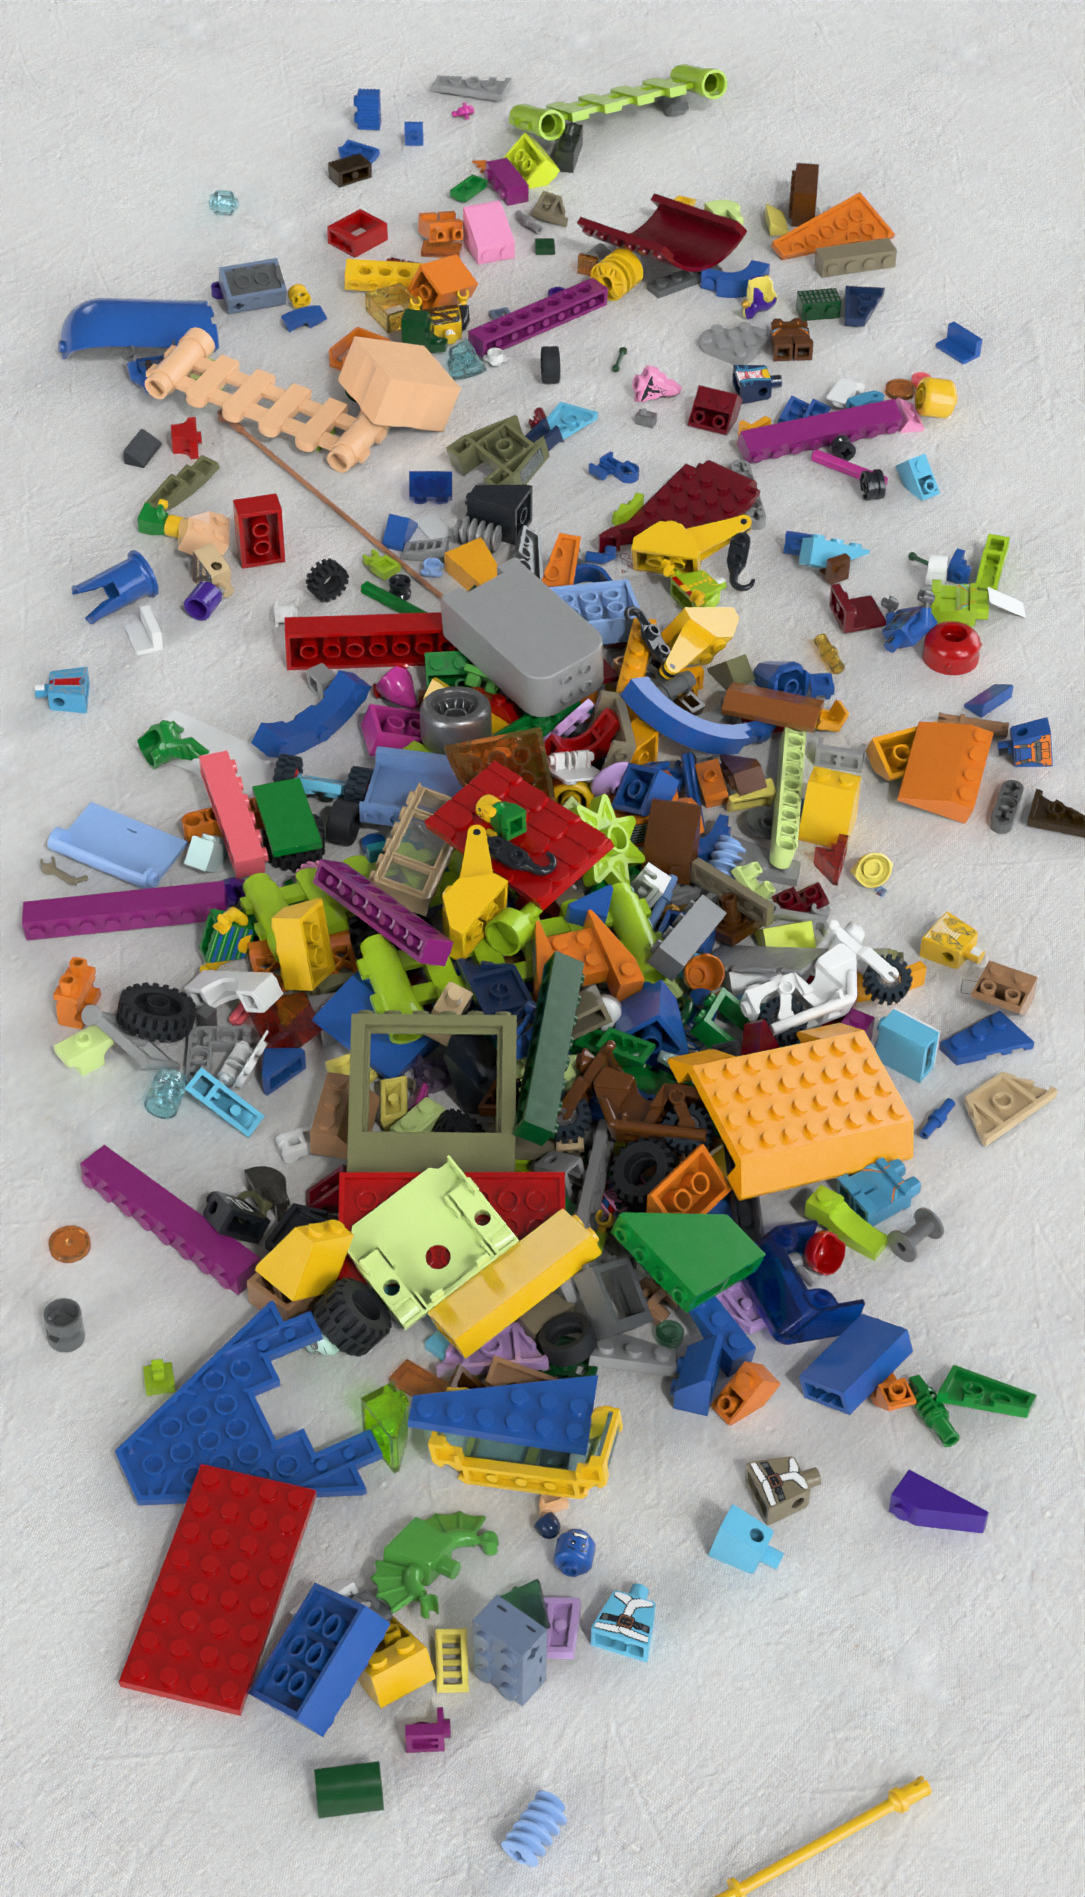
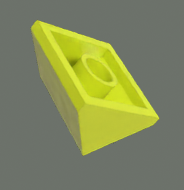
(787, 935)

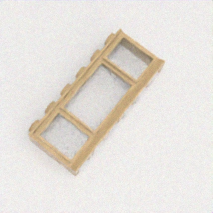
(415, 855)

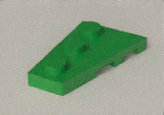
(984, 1393)

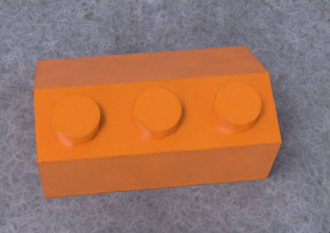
(691, 1187)

